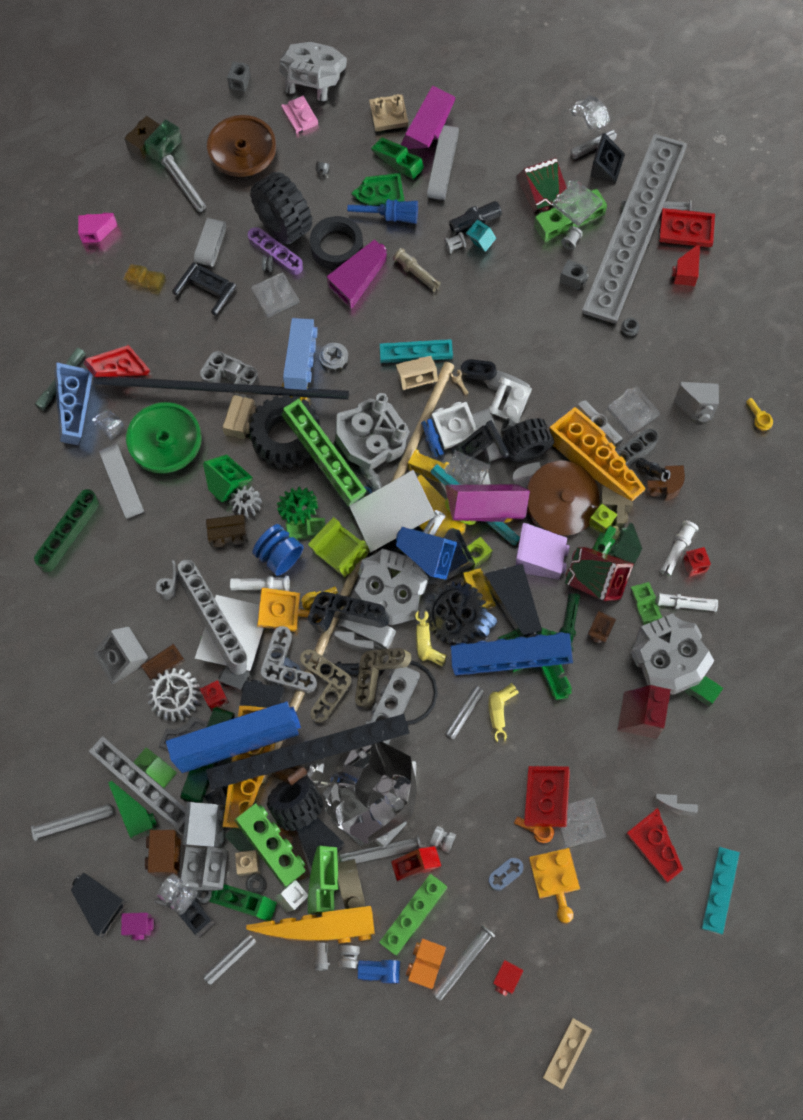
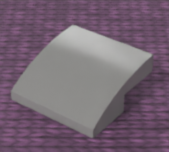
(204, 868)

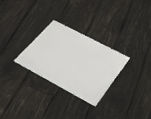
(391, 507)
(243, 620)

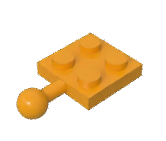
(280, 609)
(554, 876)

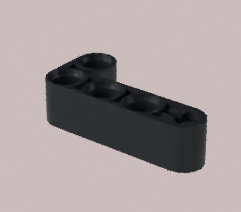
(349, 613)

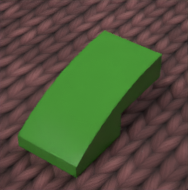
(305, 530)
(645, 603)

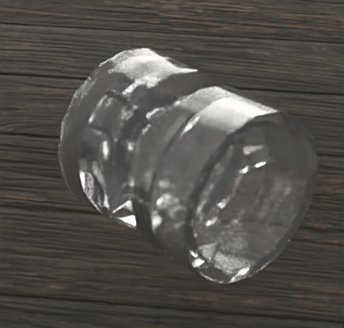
(171, 889)

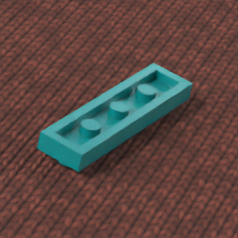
(415, 350)
(720, 890)

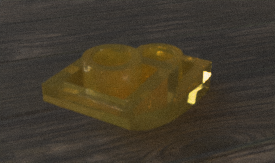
(142, 277)

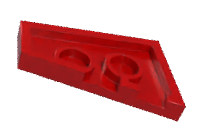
(117, 363)
(654, 843)

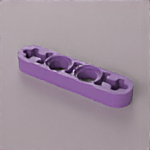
(275, 250)

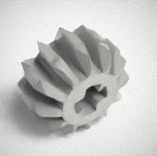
(239, 499)

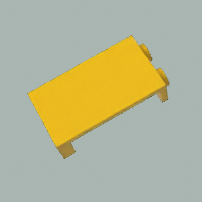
(438, 503)

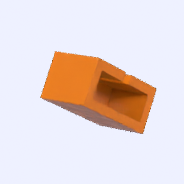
(427, 963)

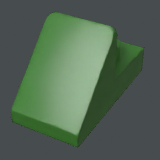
(155, 767)

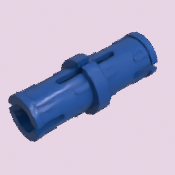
(432, 438)

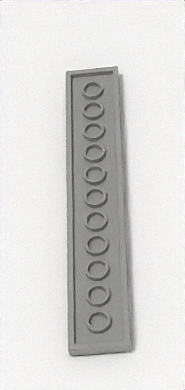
(634, 229)

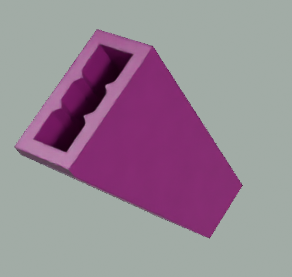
(357, 273)

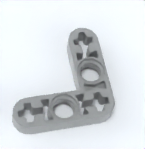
(277, 664)

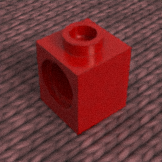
(696, 561)
(214, 695)
(507, 978)

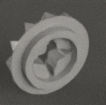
(331, 349)

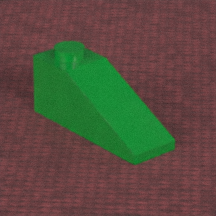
(135, 817)
(244, 902)

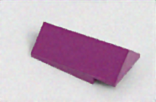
(429, 119)
(487, 502)

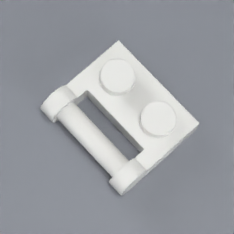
(516, 400)

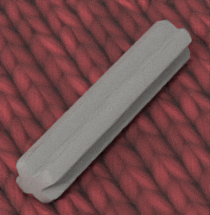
(590, 145)
(464, 712)
(229, 958)

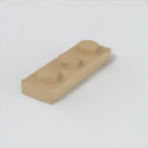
(567, 1053)

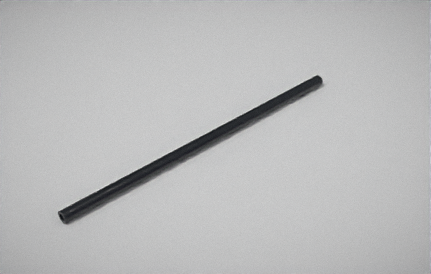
(220, 387)

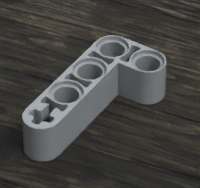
(121, 481)

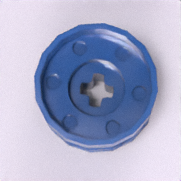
(277, 549)

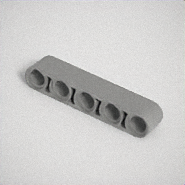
(443, 163)

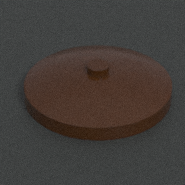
(241, 145)
(562, 498)

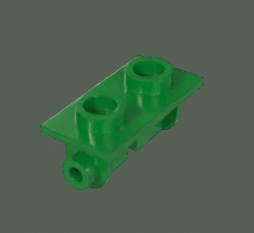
(559, 686)

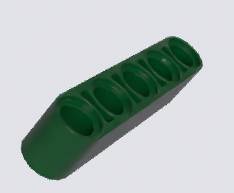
(68, 538)
(197, 779)

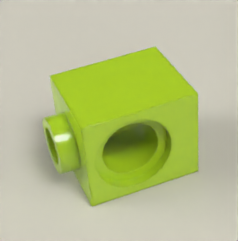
(602, 519)
(483, 549)

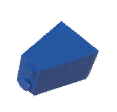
(427, 551)

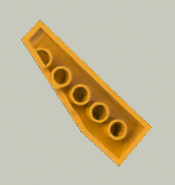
(587, 446)
(243, 794)
(331, 926)

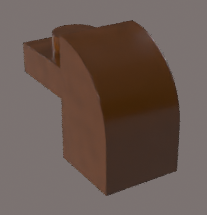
(669, 488)

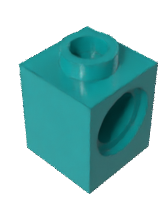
(481, 235)

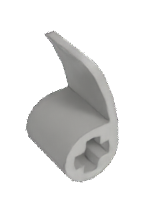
(163, 583)

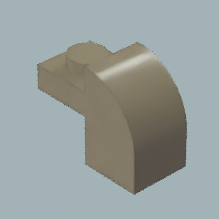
(617, 504)
(350, 885)

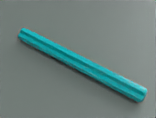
(500, 527)

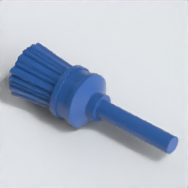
(391, 210)

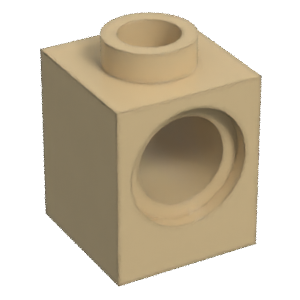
(247, 863)

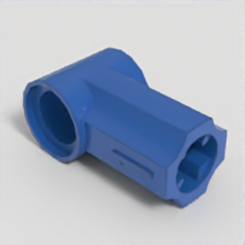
(385, 971)

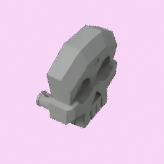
(311, 66)
(380, 427)
(411, 579)
(678, 669)

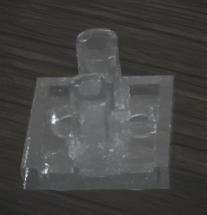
(577, 202)
(275, 294)
(633, 410)
(466, 469)
(582, 823)

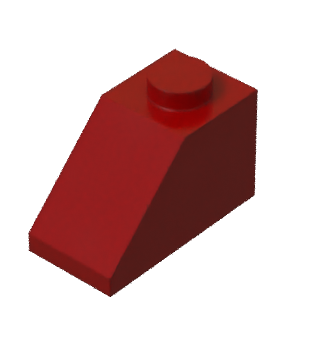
(687, 268)
(416, 863)

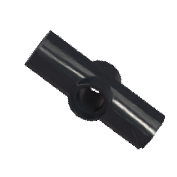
(483, 214)

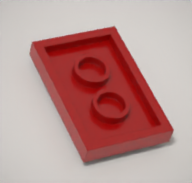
(687, 227)
(547, 796)

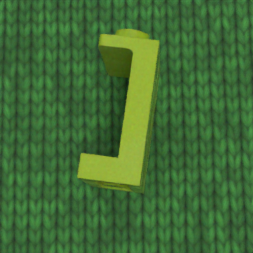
(338, 547)

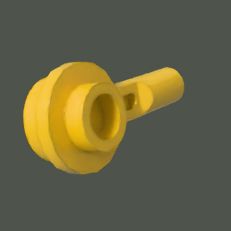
(763, 420)
(308, 599)

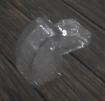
(592, 111)

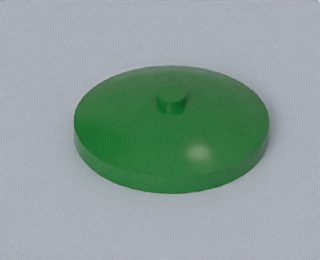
(163, 437)

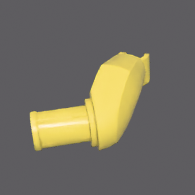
(423, 642)
(496, 708)

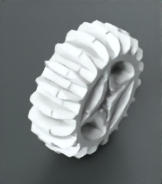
(181, 692)

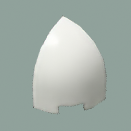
(524, 473)

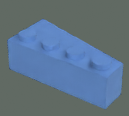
(300, 354)
(72, 398)

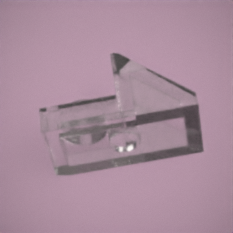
(109, 424)

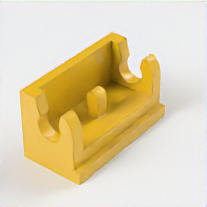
(423, 464)
(476, 579)

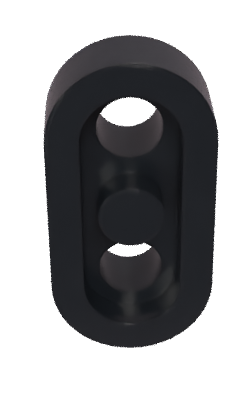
(480, 369)

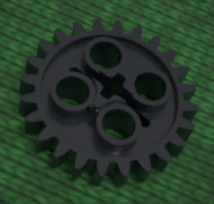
(469, 601)

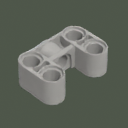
(230, 369)

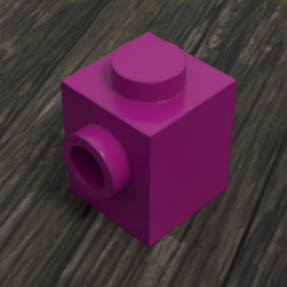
(136, 925)

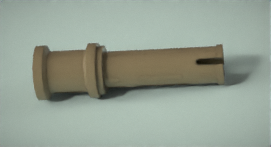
(410, 265)

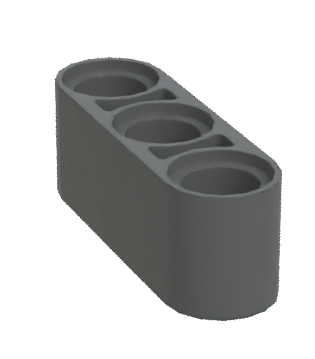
(640, 444)

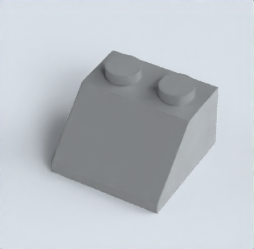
(698, 399)
(120, 654)

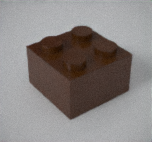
(164, 853)

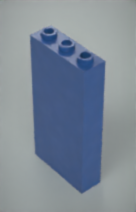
(233, 737)

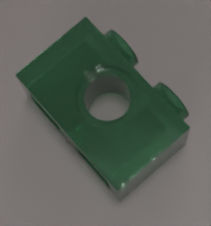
(163, 141)

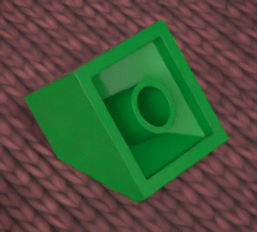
(224, 476)

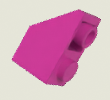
(95, 227)

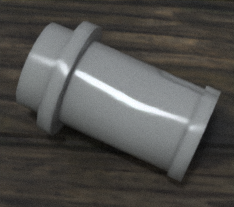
(321, 957)

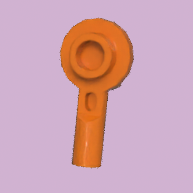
(541, 834)

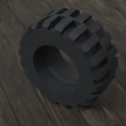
(281, 207)
(274, 452)

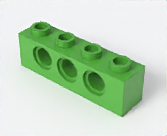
(548, 229)
(271, 857)
(413, 915)

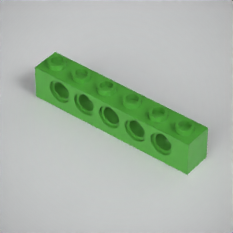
(323, 452)

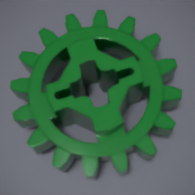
(306, 503)

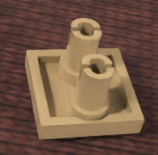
(388, 112)

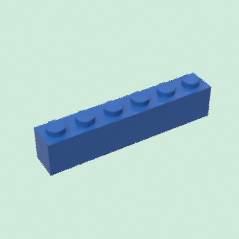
(511, 654)

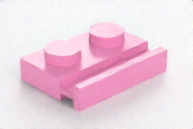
(299, 114)

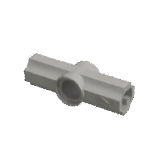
(594, 416)

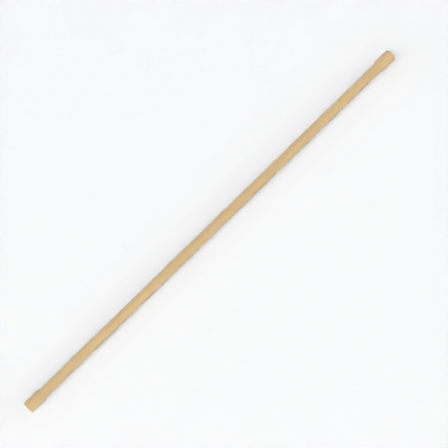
(443, 377)

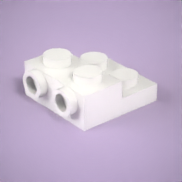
(453, 424)

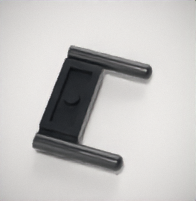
(210, 282)
(481, 440)

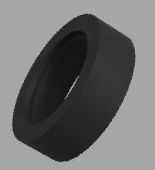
(328, 225)

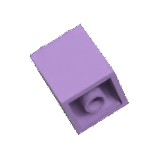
(542, 552)

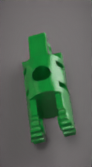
(605, 540)

